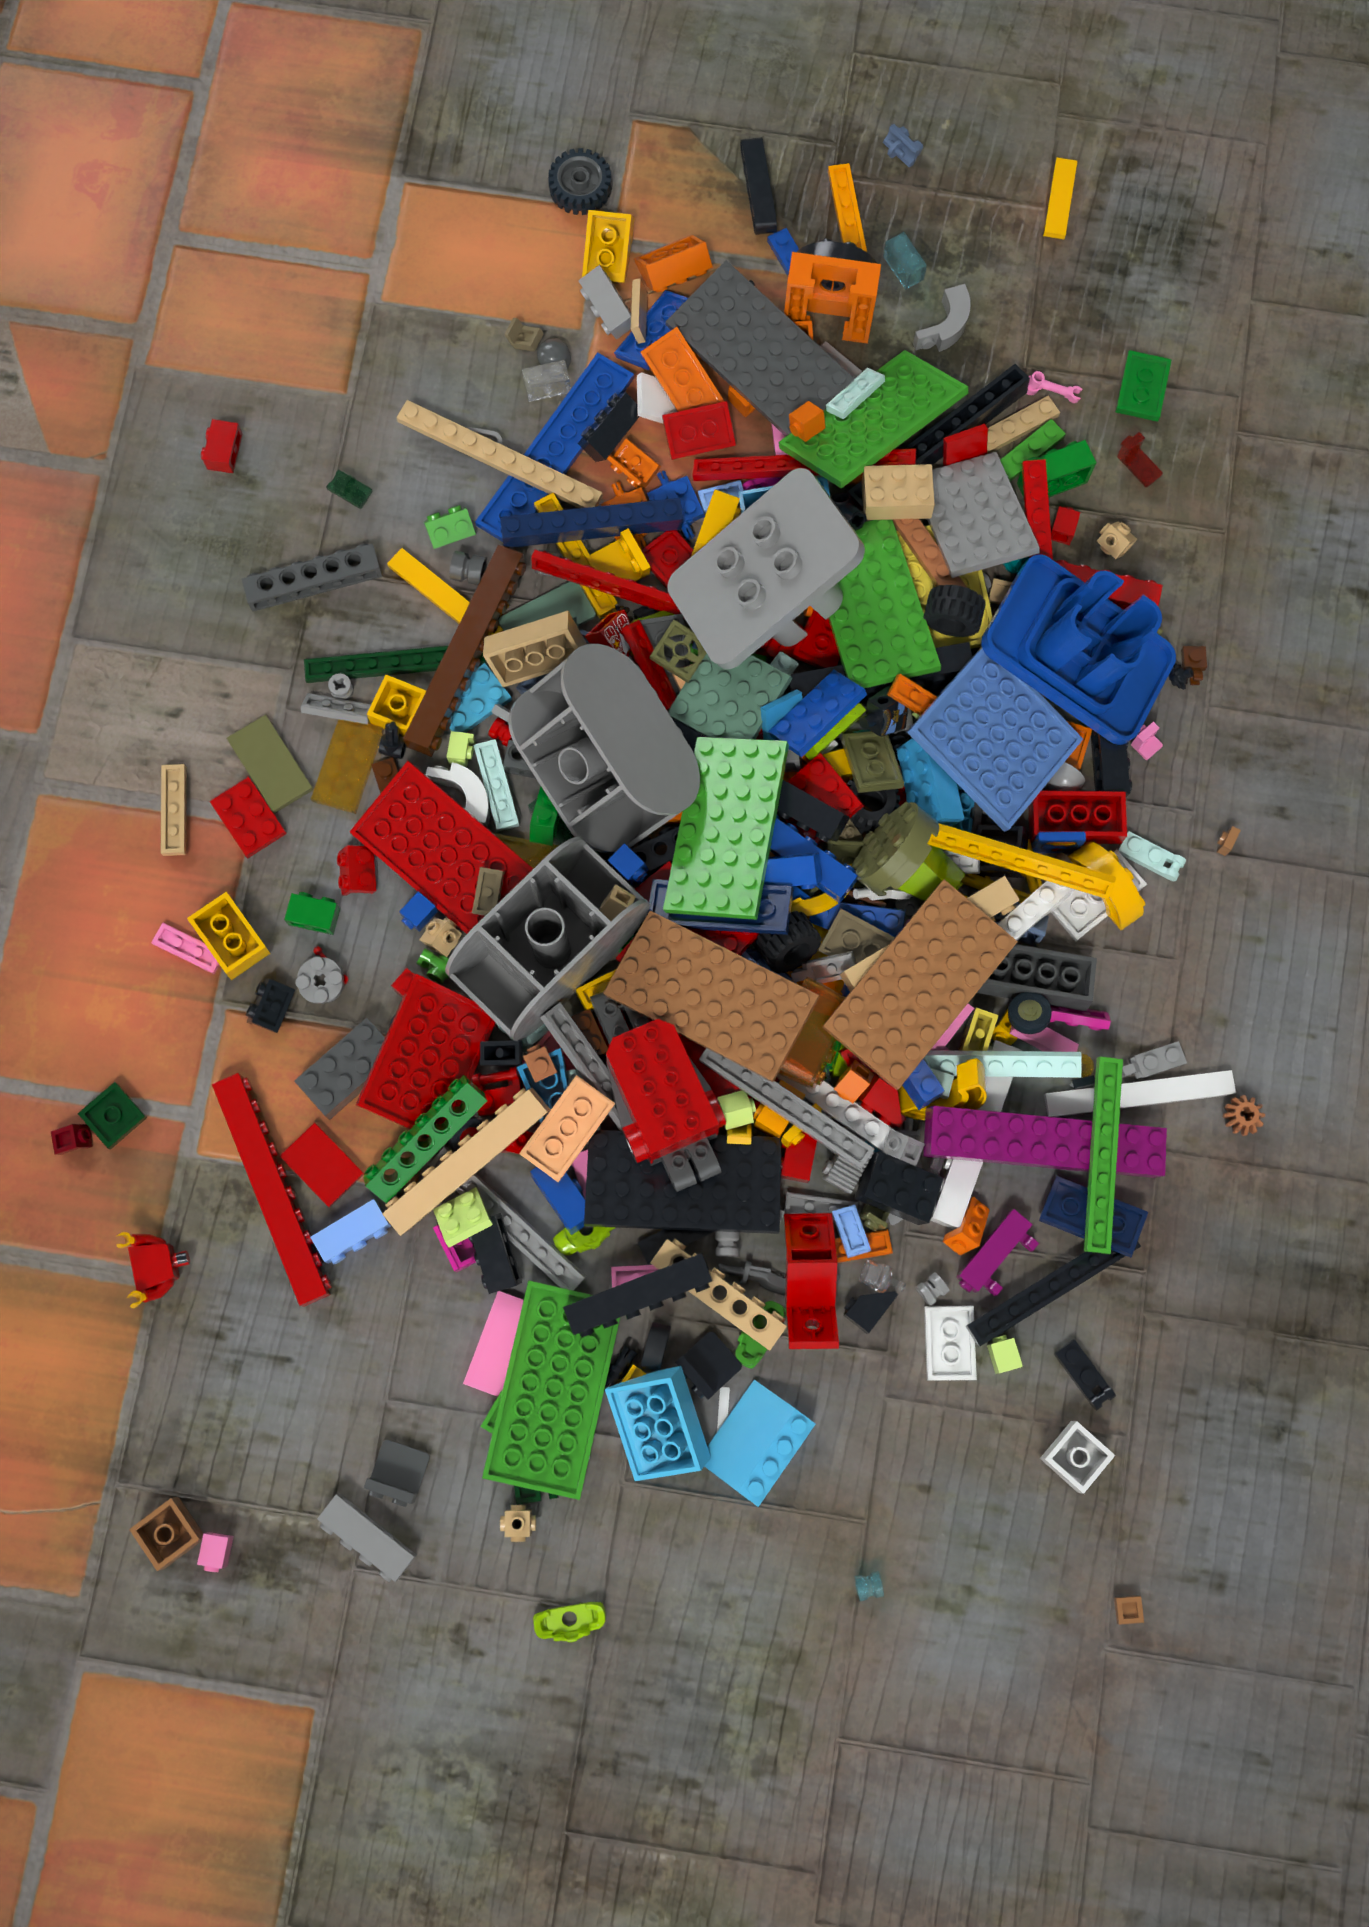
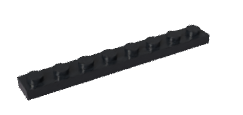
(1040, 1294)

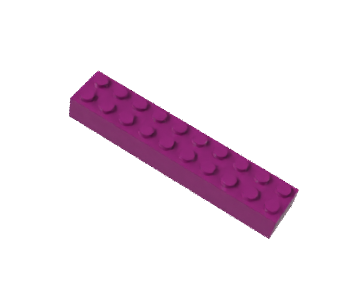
(1037, 1141)

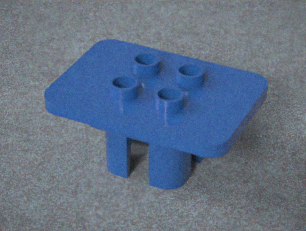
(1081, 646)

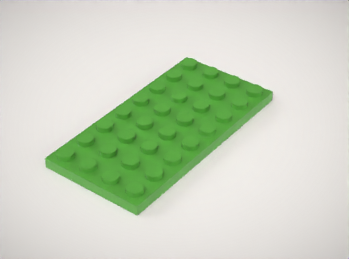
(895, 411)
(880, 616)
(727, 829)
(549, 1397)

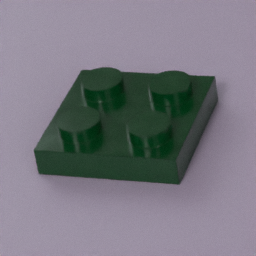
(112, 1115)

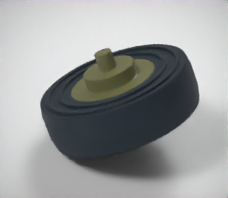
(1029, 1013)

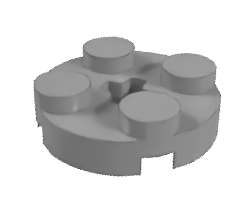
(317, 967)

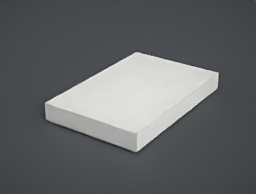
(949, 1343)

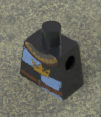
(884, 714)

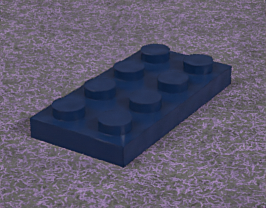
(1067, 1211)

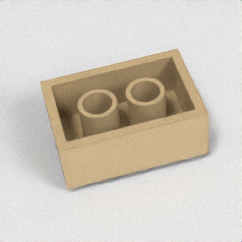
(898, 492)

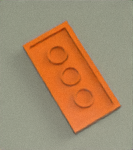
(680, 372)

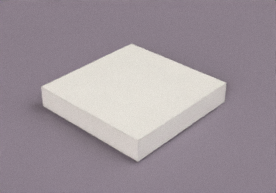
(652, 399)

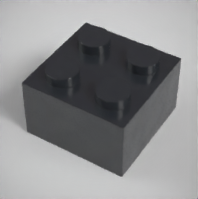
(1015, 836)

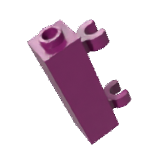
(994, 1251)

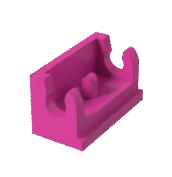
(459, 1255)

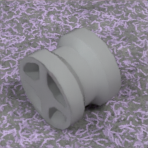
(343, 691)

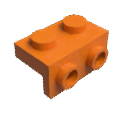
(634, 463)

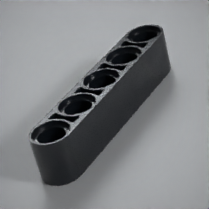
(758, 186)

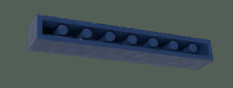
(591, 522)

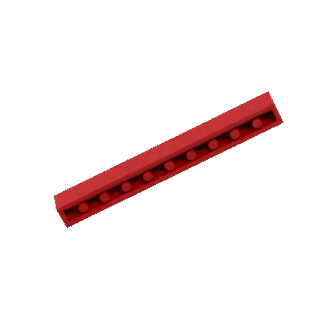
(271, 1189)

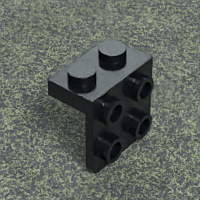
(709, 1365)

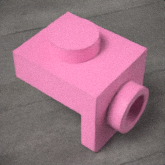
(1146, 743)

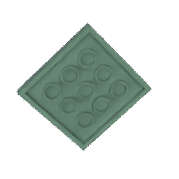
(728, 700)

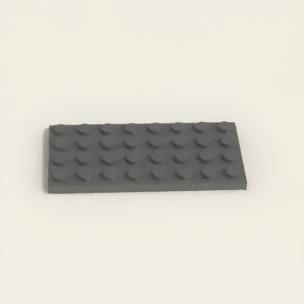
(757, 347)

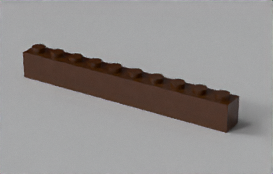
(465, 651)

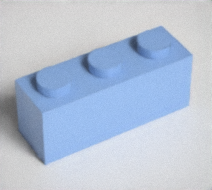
(351, 1232)

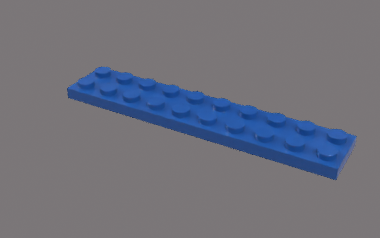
(558, 440)

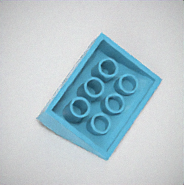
(658, 1424)
(757, 1442)

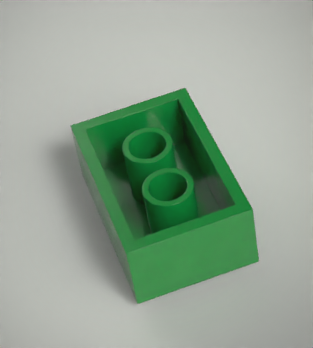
(1066, 468)

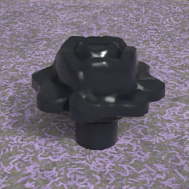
(1180, 676)

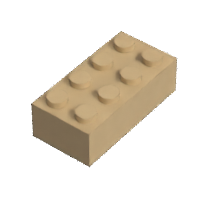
(532, 648)

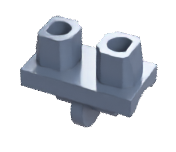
(901, 145)

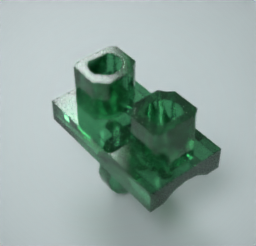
(349, 489)

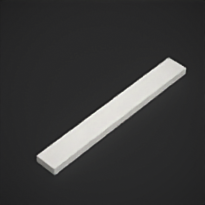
(1145, 1093)

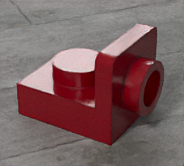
(71, 1138)

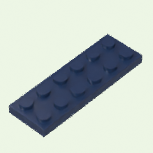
(772, 915)

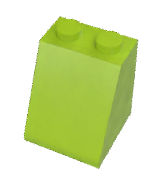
(931, 872)

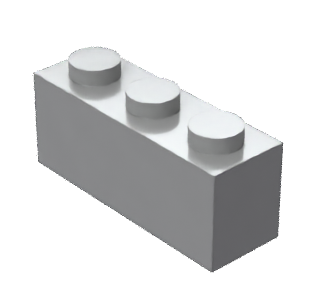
(606, 302)

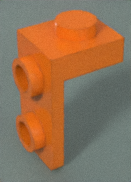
(971, 1230)

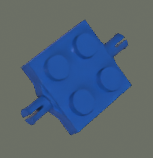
(680, 489)

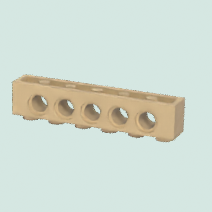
(775, 1322)

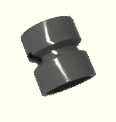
(468, 568)

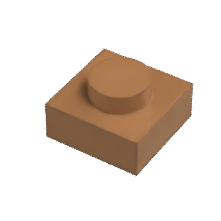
(1227, 840)
(1129, 1610)

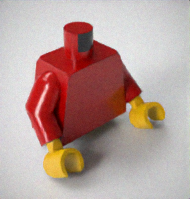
(152, 1265)

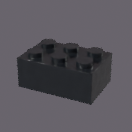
(899, 1188)

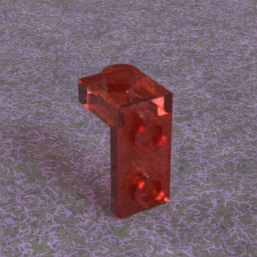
(1138, 461)

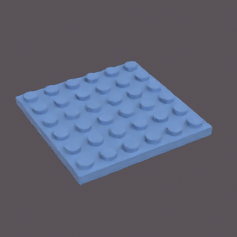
(995, 738)

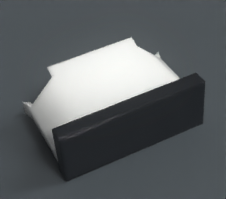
(1083, 1082)

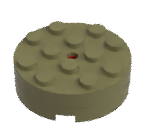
(895, 848)

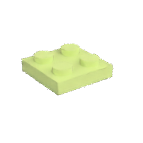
(462, 1217)

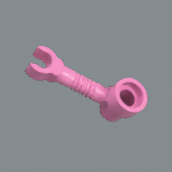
(1038, 382)

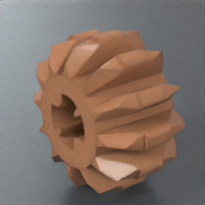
(1249, 1109)

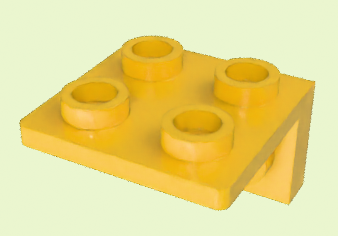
(622, 558)

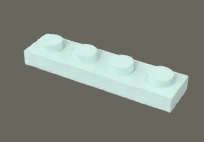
(496, 785)

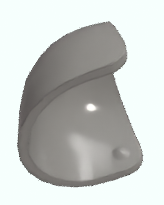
(1066, 779)

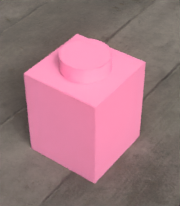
(215, 1551)

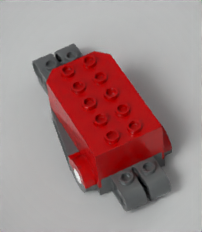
(659, 1094)

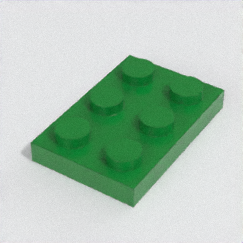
(1143, 385)

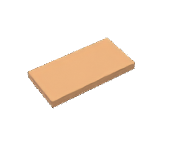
(567, 1128)

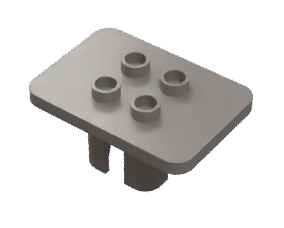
(767, 571)

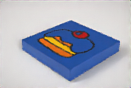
(1058, 842)

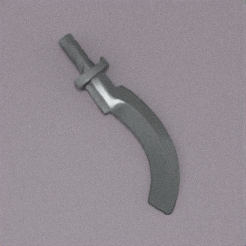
(760, 1274)

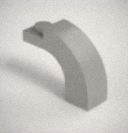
(957, 307)

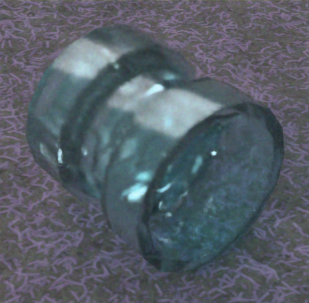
(869, 1586)

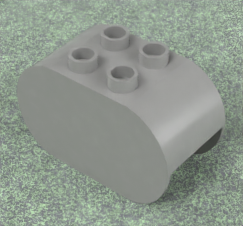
(604, 748)
(544, 939)

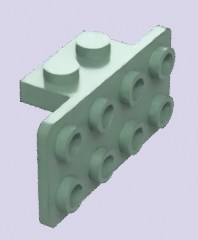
(564, 598)

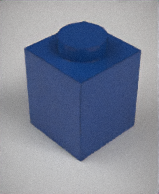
(418, 912)

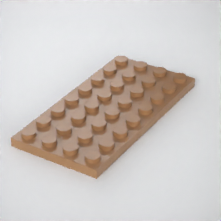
(919, 984)
(712, 995)

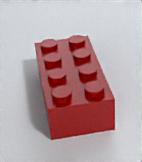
(1094, 812)

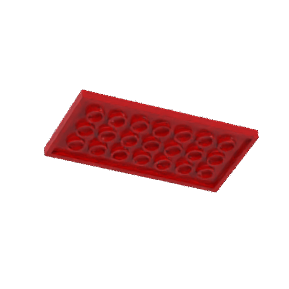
(436, 844)

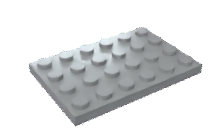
(978, 516)

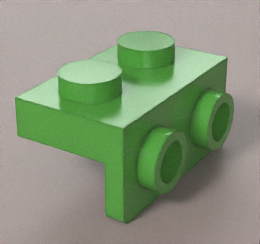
(449, 527)

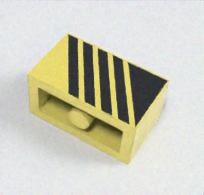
(978, 1031)

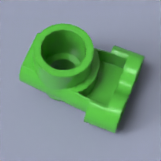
(435, 965)

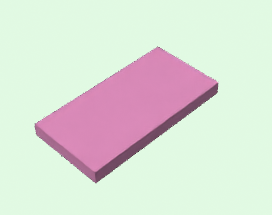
(495, 1345)

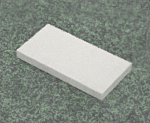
(1084, 911)

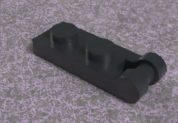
(1084, 1374)

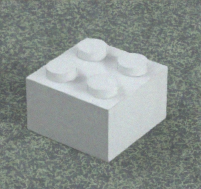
(1077, 1457)

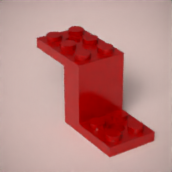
(811, 1281)

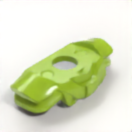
(569, 1244)
(550, 1624)

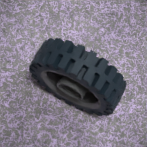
(580, 195)

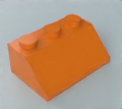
(674, 263)

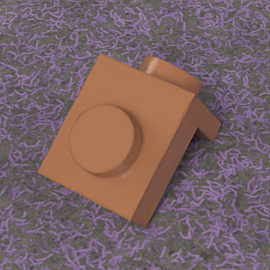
(539, 1063)

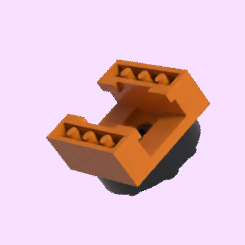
(834, 281)

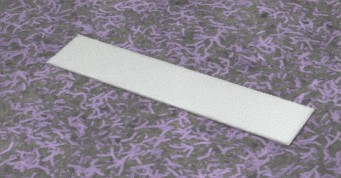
(723, 1406)

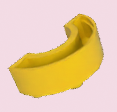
(1124, 902)
(966, 1091)

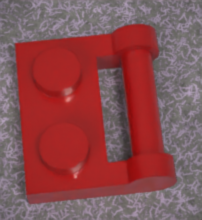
(499, 1096)

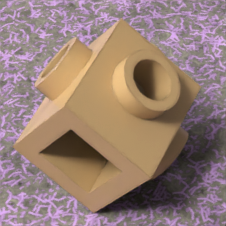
(1116, 539)
(441, 936)
(525, 1516)

